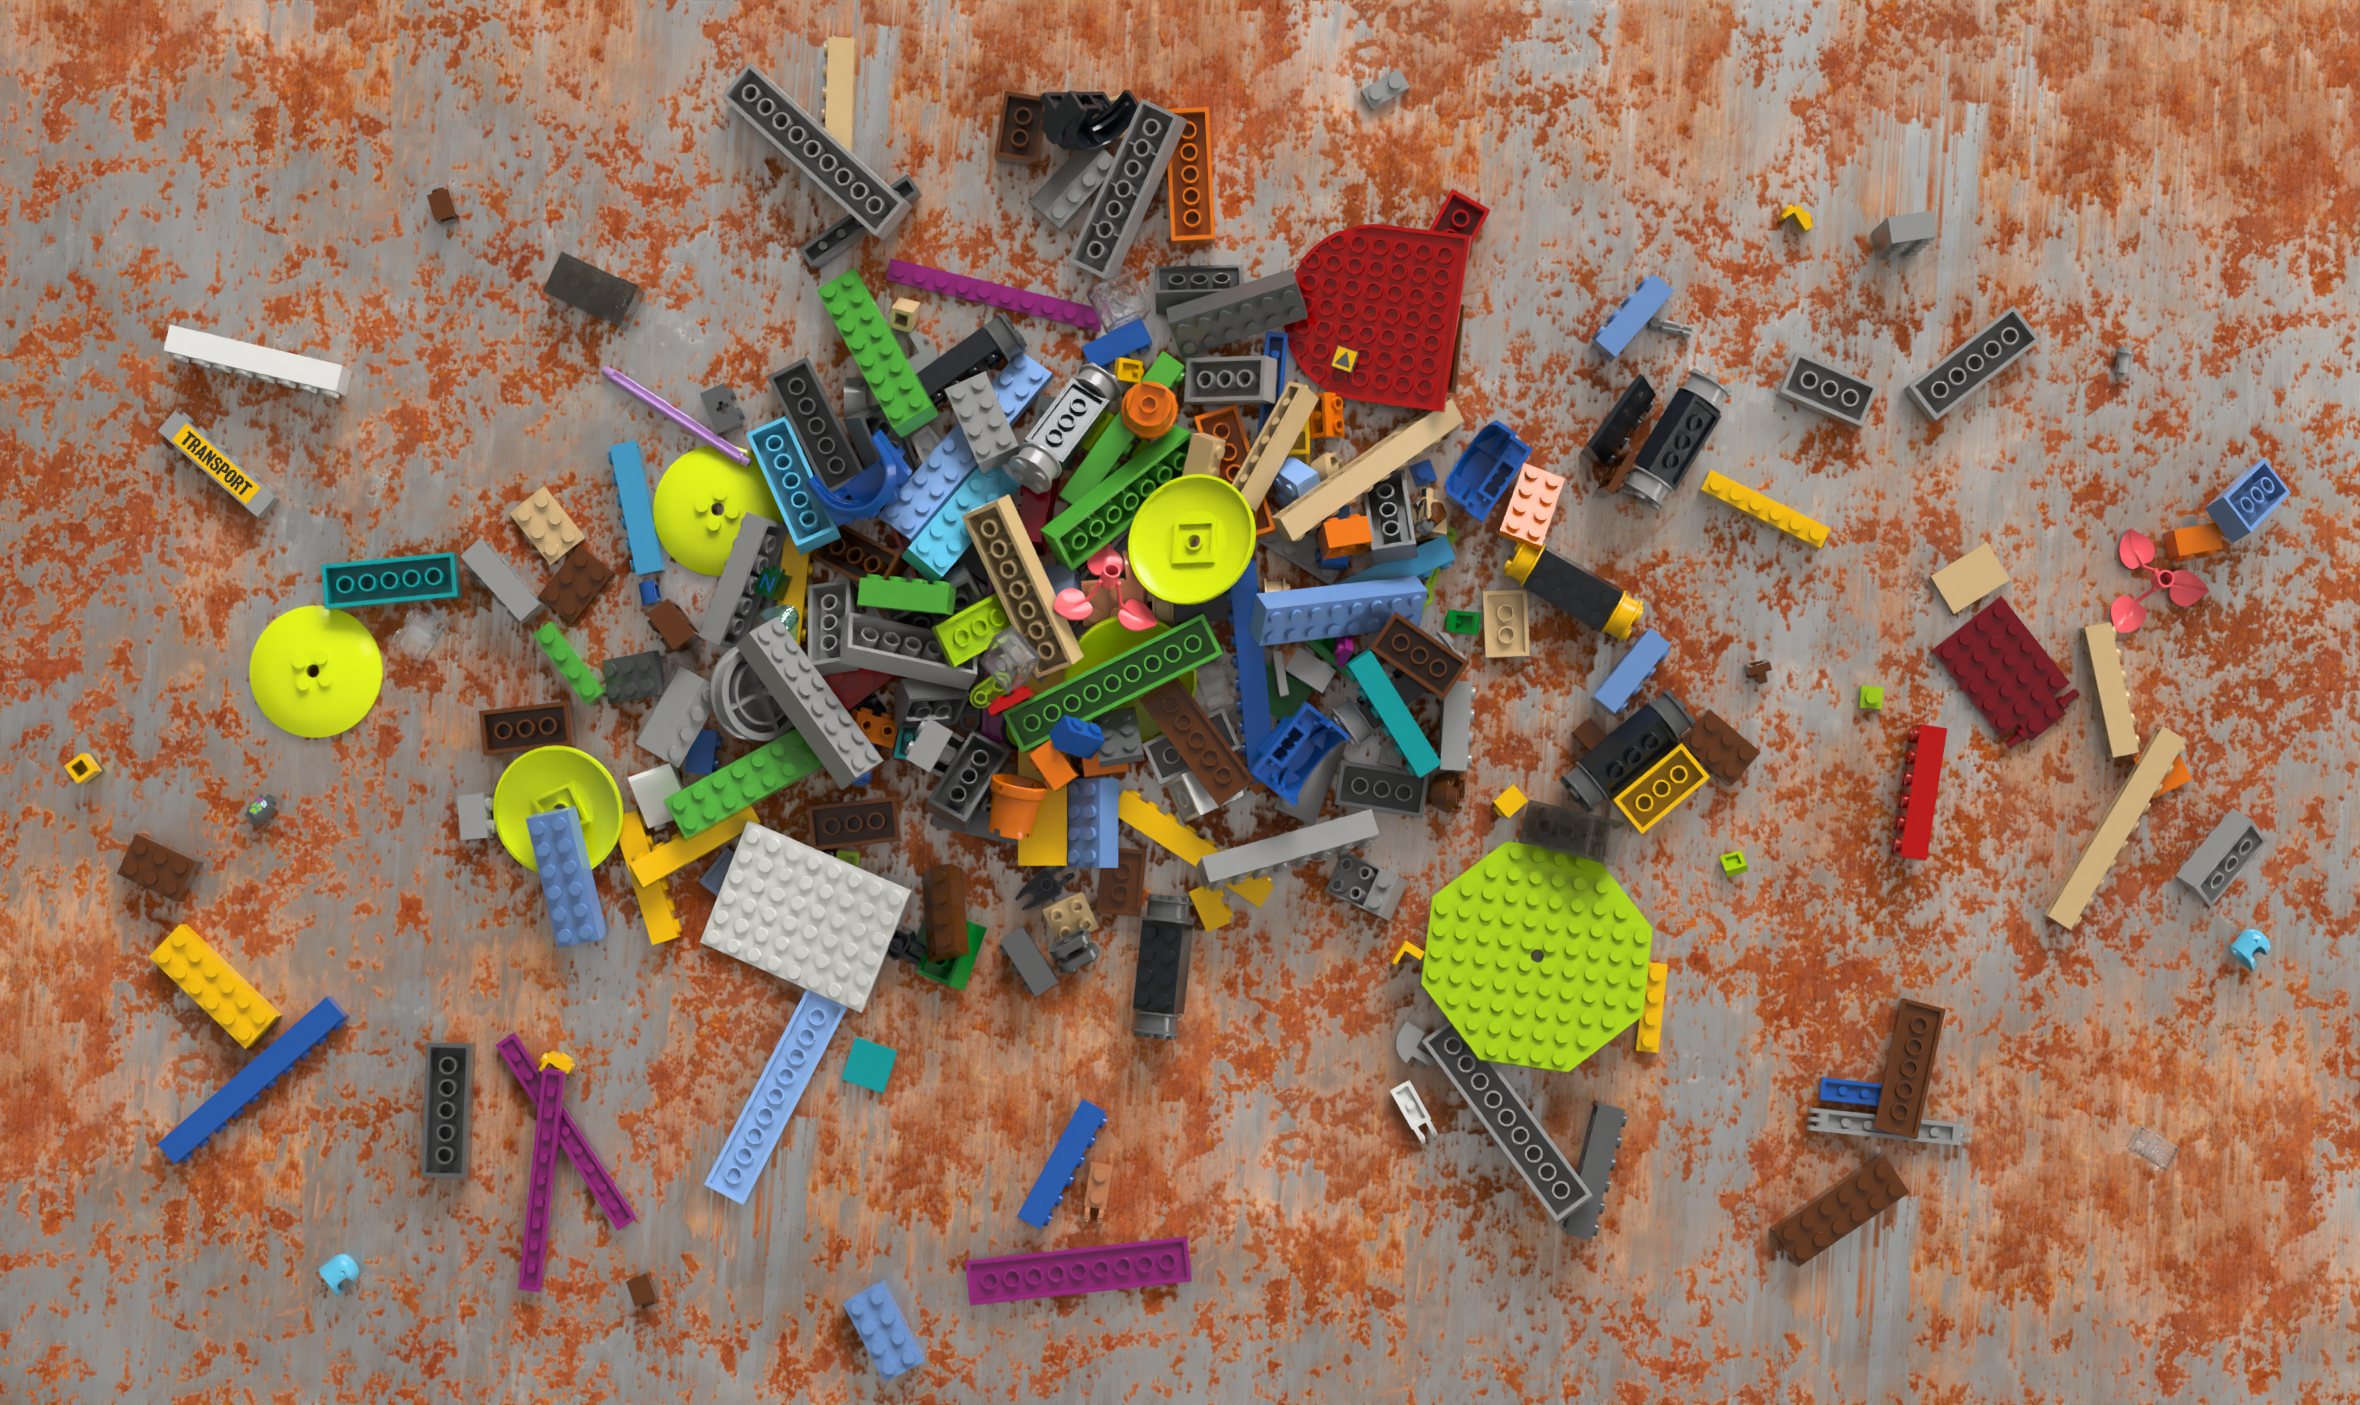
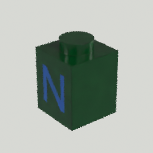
(773, 583)

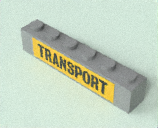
(218, 464)

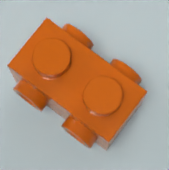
(1327, 417)
(876, 728)

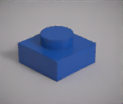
(1422, 473)

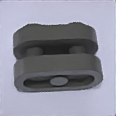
(1074, 951)

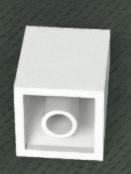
(651, 790)
(1191, 797)

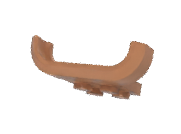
(1105, 600)

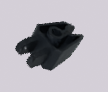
(1047, 883)
(901, 943)

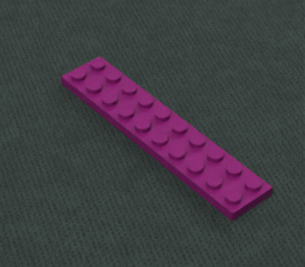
(1078, 1270)

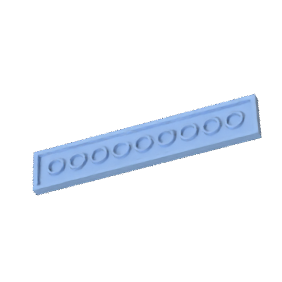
(953, 459)
(775, 1096)

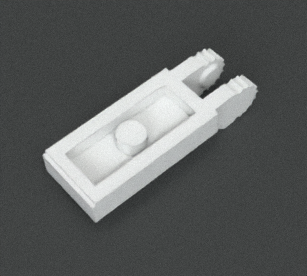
(1413, 1109)

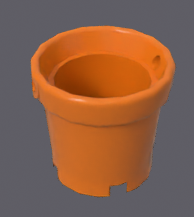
(1149, 410)
(1015, 805)

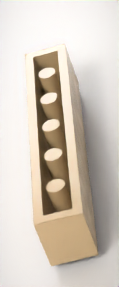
(840, 88)
(1274, 443)
(1204, 458)
(2109, 690)

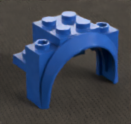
(1485, 470)
(870, 489)
(1296, 750)

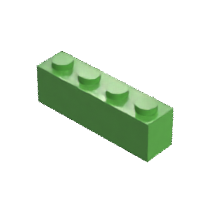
(570, 663)

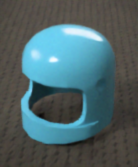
(2248, 944)
(337, 1269)

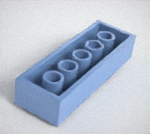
(566, 876)

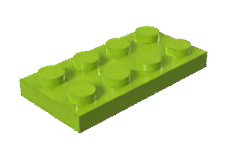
(971, 629)

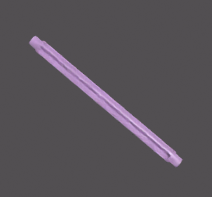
(676, 416)

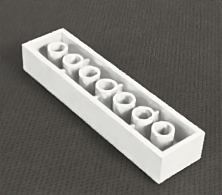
(257, 360)

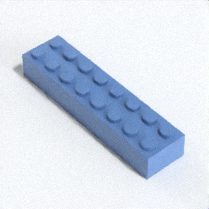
(1335, 610)

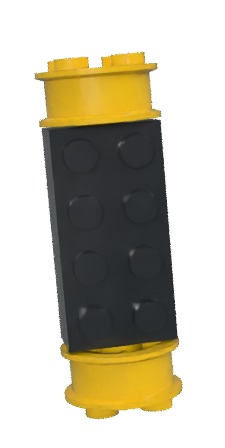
(1574, 589)

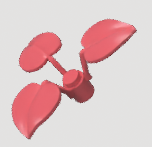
(1108, 565)
(2185, 586)

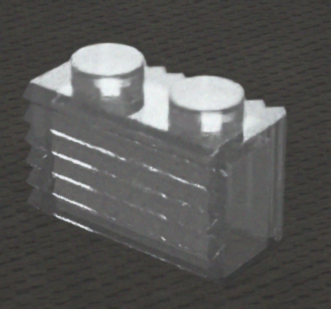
(2152, 1148)

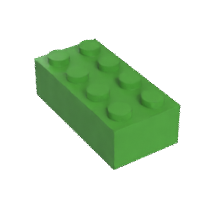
(906, 596)

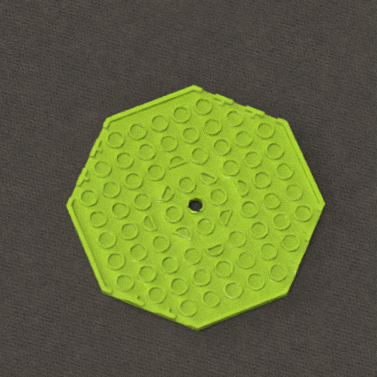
(1527, 1010)

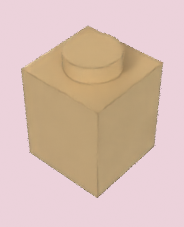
(904, 315)

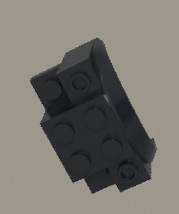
(1070, 119)

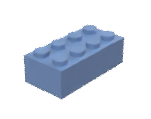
(1635, 314)
(2247, 500)
(1630, 671)
(1093, 823)
(884, 1330)

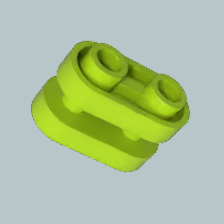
(985, 692)

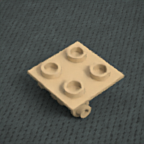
(1070, 916)

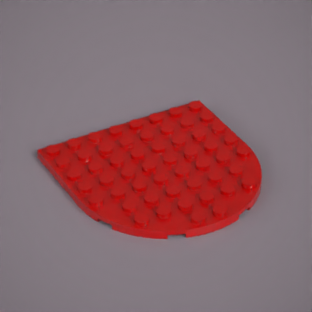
(1391, 300)

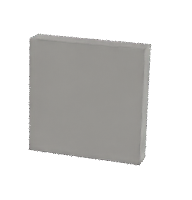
(1280, 674)

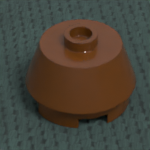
(1447, 792)

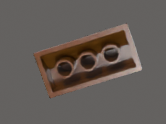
(945, 912)

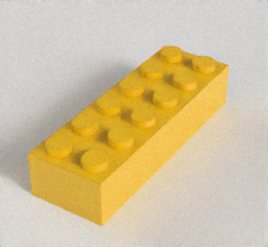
(215, 986)

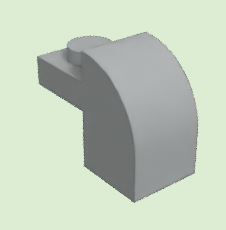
(926, 354)
(855, 395)
(1407, 1042)

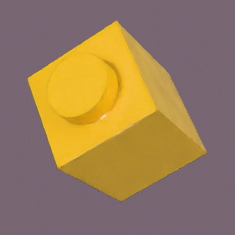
(83, 768)
(1508, 802)

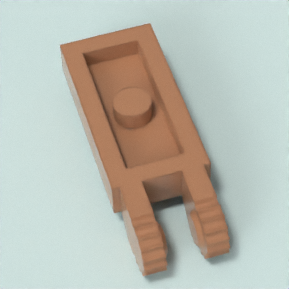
(1097, 1190)

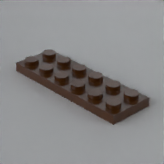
(1197, 741)
(1908, 1068)

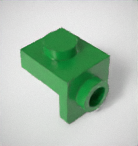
(1462, 622)

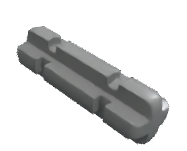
(1670, 327)

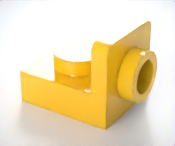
(1129, 370)

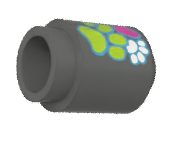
(261, 809)

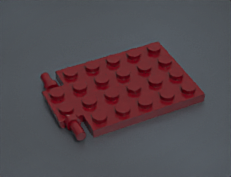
(2005, 673)

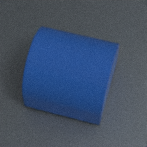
(650, 593)

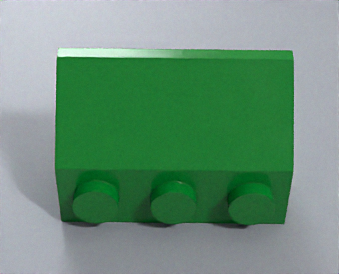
(956, 970)

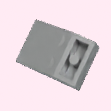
(1366, 886)

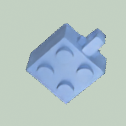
(1294, 481)

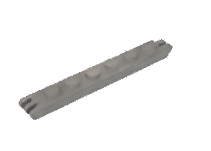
(1861, 1124)

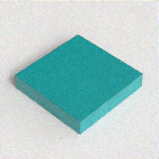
(869, 1064)

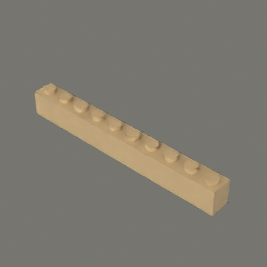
(1365, 471)
(2115, 827)

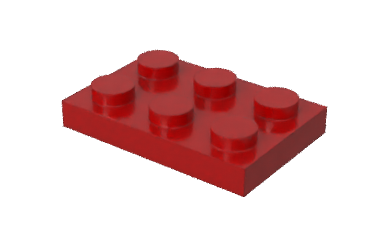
(1004, 703)

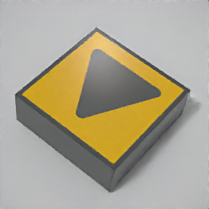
(1345, 359)

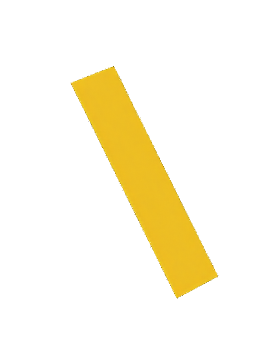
(1049, 832)

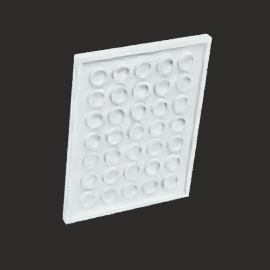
(805, 916)

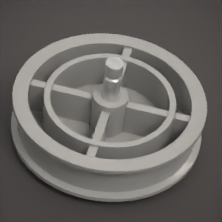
(743, 701)

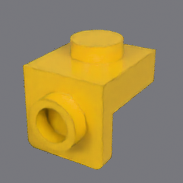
(1802, 219)
(561, 1061)

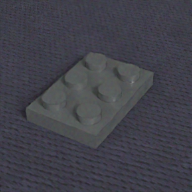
(633, 677)
(1121, 737)

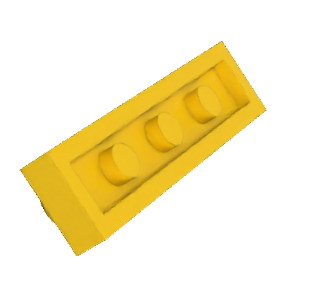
(1650, 1023)

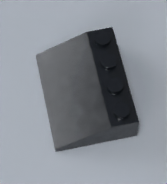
(1619, 422)

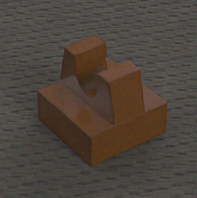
(1759, 670)

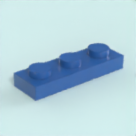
(1849, 1091)

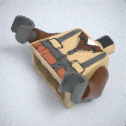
(1428, 517)

